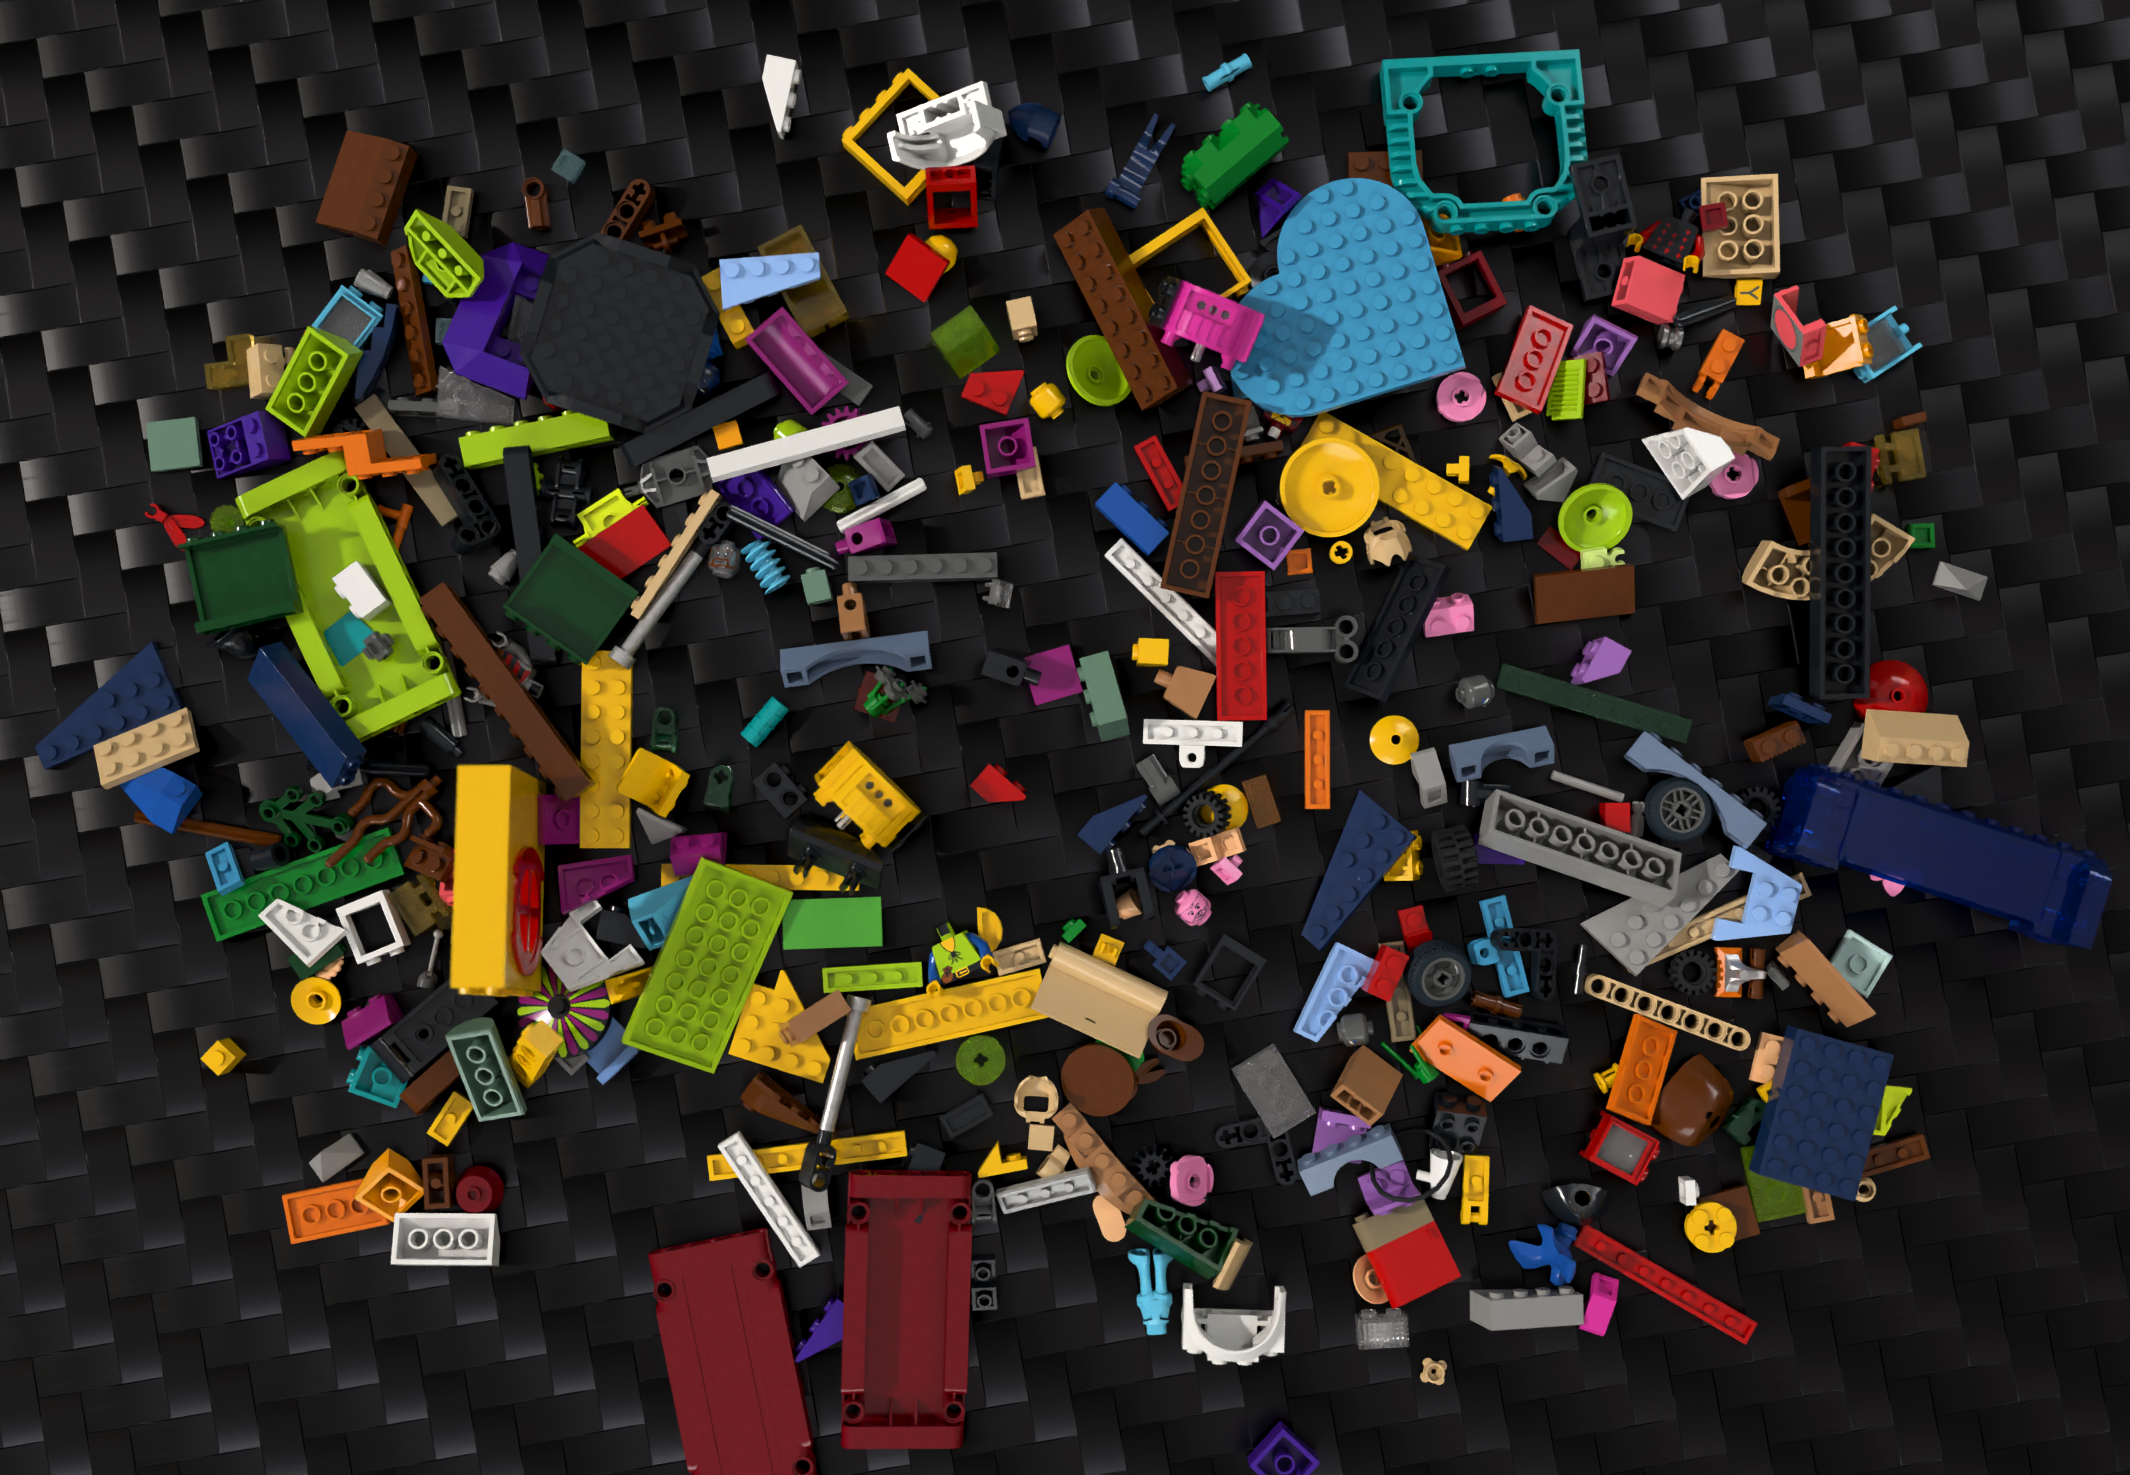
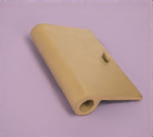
(1098, 999)

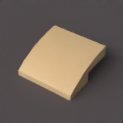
(1232, 1264)

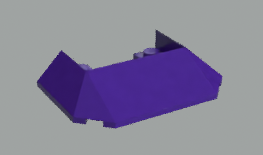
(476, 328)

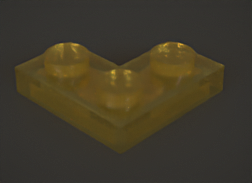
(235, 370)

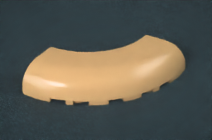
(1786, 571)

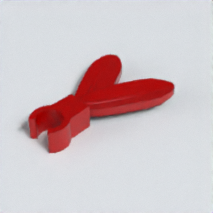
(174, 523)

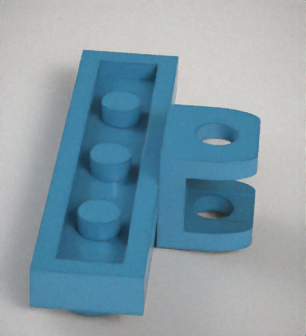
(1507, 963)

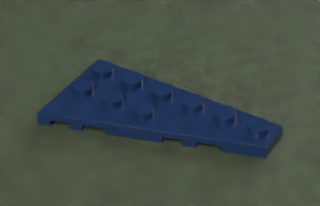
(126, 701)
(1362, 858)

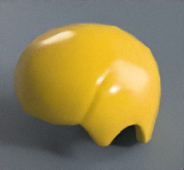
(945, 247)

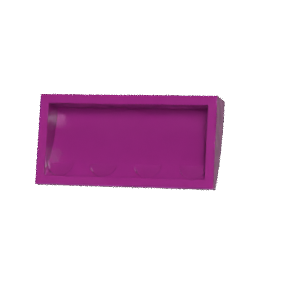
(796, 360)

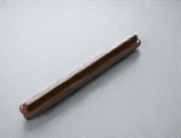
(219, 830)

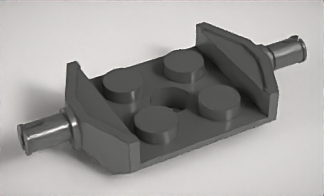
(656, 480)

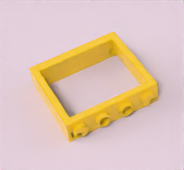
(868, 116)
(1197, 219)

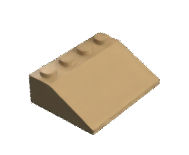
(1751, 241)

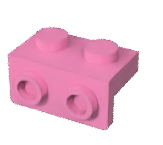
(1450, 616)

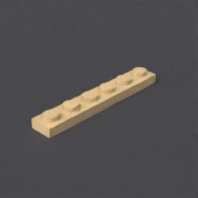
(670, 562)

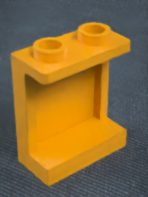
(1844, 348)

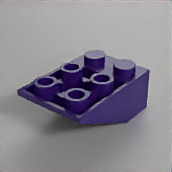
(248, 444)

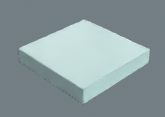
(1860, 962)

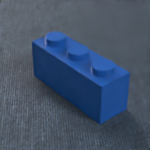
(1132, 518)

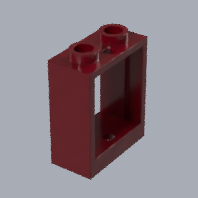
(1464, 319)

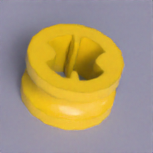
(1338, 560)

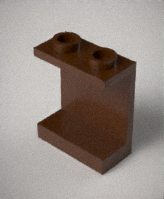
(1796, 505)

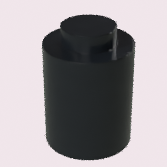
(269, 856)

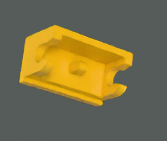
(627, 985)

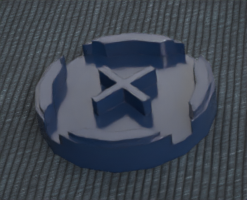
(1172, 868)

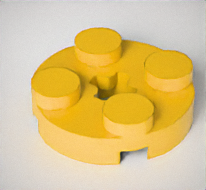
(1721, 1237)

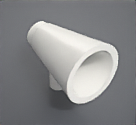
(1438, 1166)

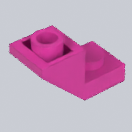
(1600, 1304)

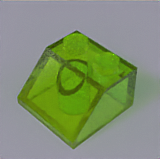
(965, 342)

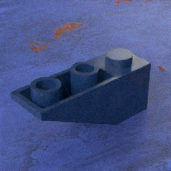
(1512, 514)
(1105, 825)

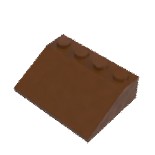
(367, 186)

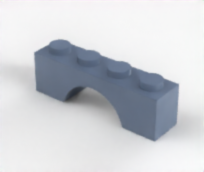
(1528, 746)
(1375, 1146)

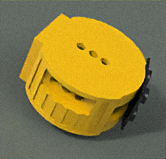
(867, 799)

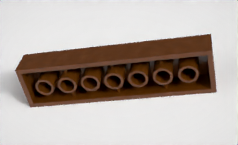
(1121, 308)
(1206, 494)

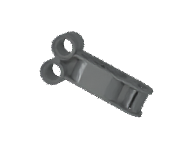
(1313, 640)

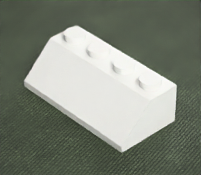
(445, 1239)

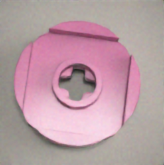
(1473, 391)
(1742, 484)
(1182, 1171)

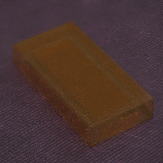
(1261, 801)

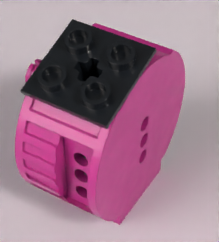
(1205, 319)

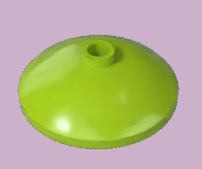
(1094, 357)
(1604, 526)

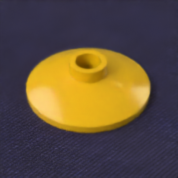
(1381, 739)
(1236, 801)
(308, 1007)

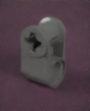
(983, 1205)

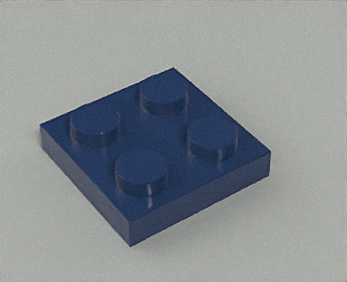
(1794, 706)

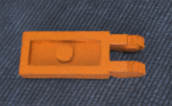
(1718, 362)

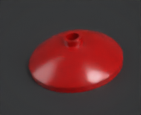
(1893, 677)

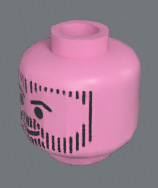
(1192, 907)

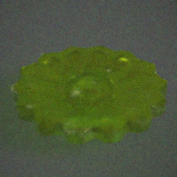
(226, 519)

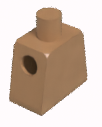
(852, 622)
(1186, 688)

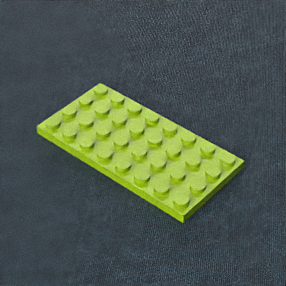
(707, 965)

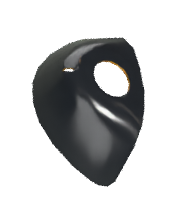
(1563, 1204)

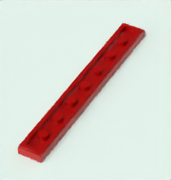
(1665, 1283)

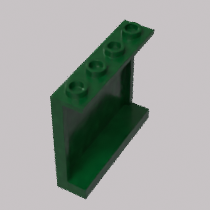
(242, 577)
(570, 600)

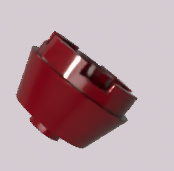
(479, 1190)

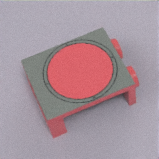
(1802, 342)

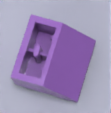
(1601, 659)

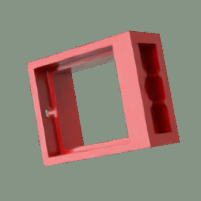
(962, 180)

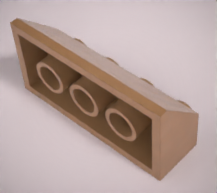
(1823, 978)

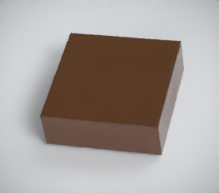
(1909, 421)

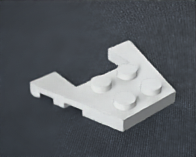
(577, 956)

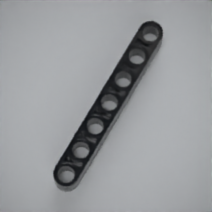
(700, 418)

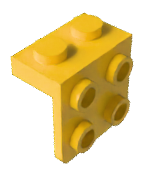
(653, 781)

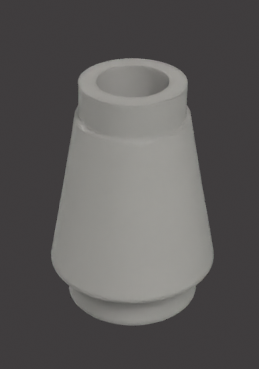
(372, 284)
(504, 568)

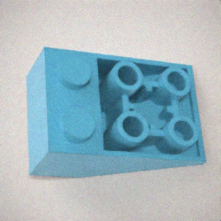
(655, 911)

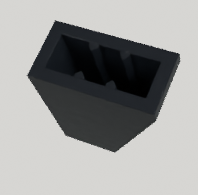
(988, 170)
(1923, 782)

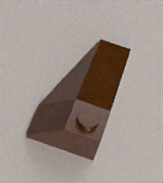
(775, 1102)

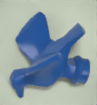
(1552, 1252)

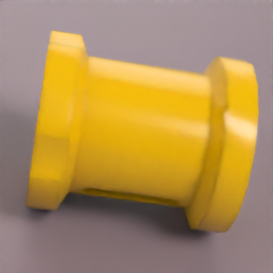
(1606, 1079)

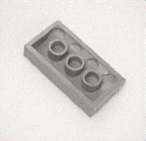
(1849, 758)

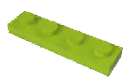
(872, 977)

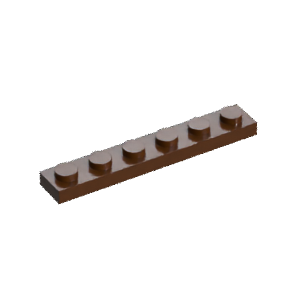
(414, 321)

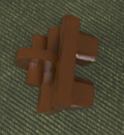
(663, 235)

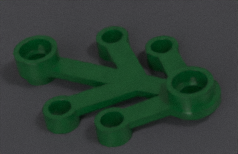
(302, 818)

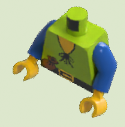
(956, 957)

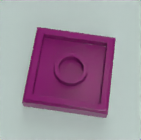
(1058, 675)
(558, 820)

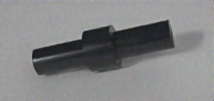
(1580, 969)

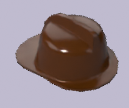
(1175, 1038)

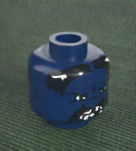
(709, 380)

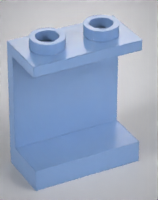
(610, 1053)

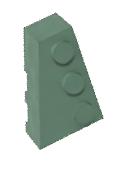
(1104, 696)

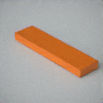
(1317, 759)

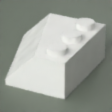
(1689, 458)

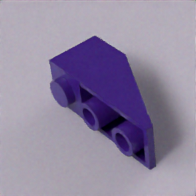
(824, 1331)

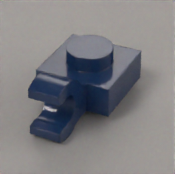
(1166, 961)

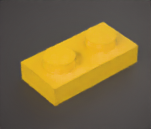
(451, 1118)

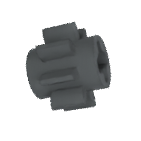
(378, 646)

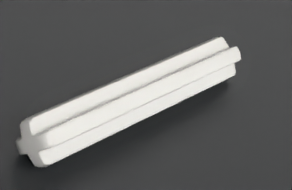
(882, 505)

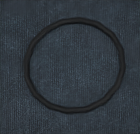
(1431, 1191)

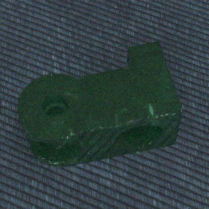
(1744, 1118)

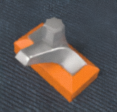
(1732, 972)

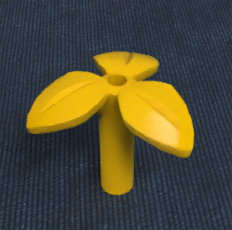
(1509, 467)

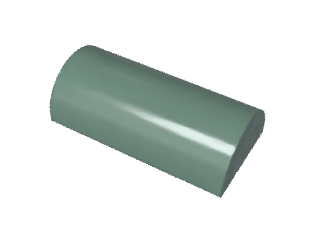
(485, 1069)

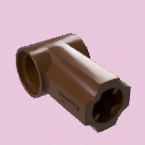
(537, 206)

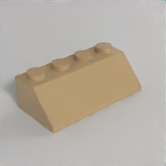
(1914, 738)

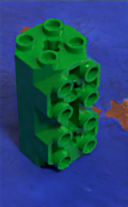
(1233, 156)

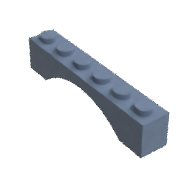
(808, 663)
(1736, 820)

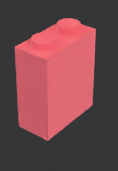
(1648, 290)

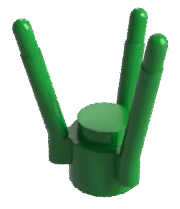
(1423, 1070)

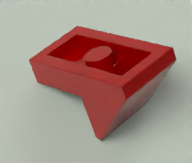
(1414, 927)

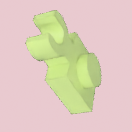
(1599, 557)

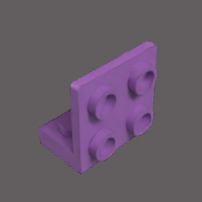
(1335, 1127)
(1393, 1180)

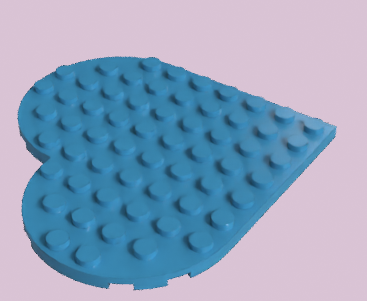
(1350, 305)

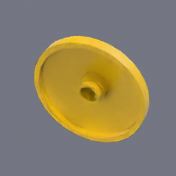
(1329, 487)

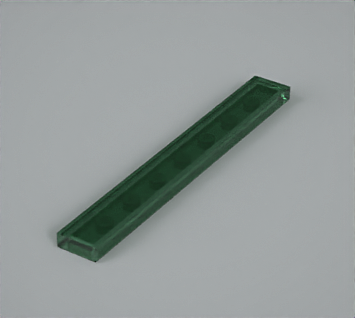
(1593, 703)

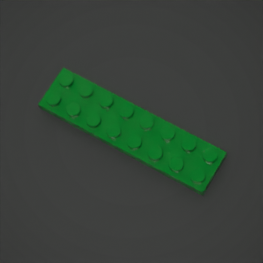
(302, 884)

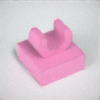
(1227, 869)

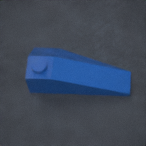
(163, 797)

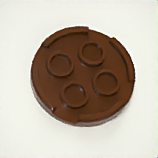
(1098, 1079)

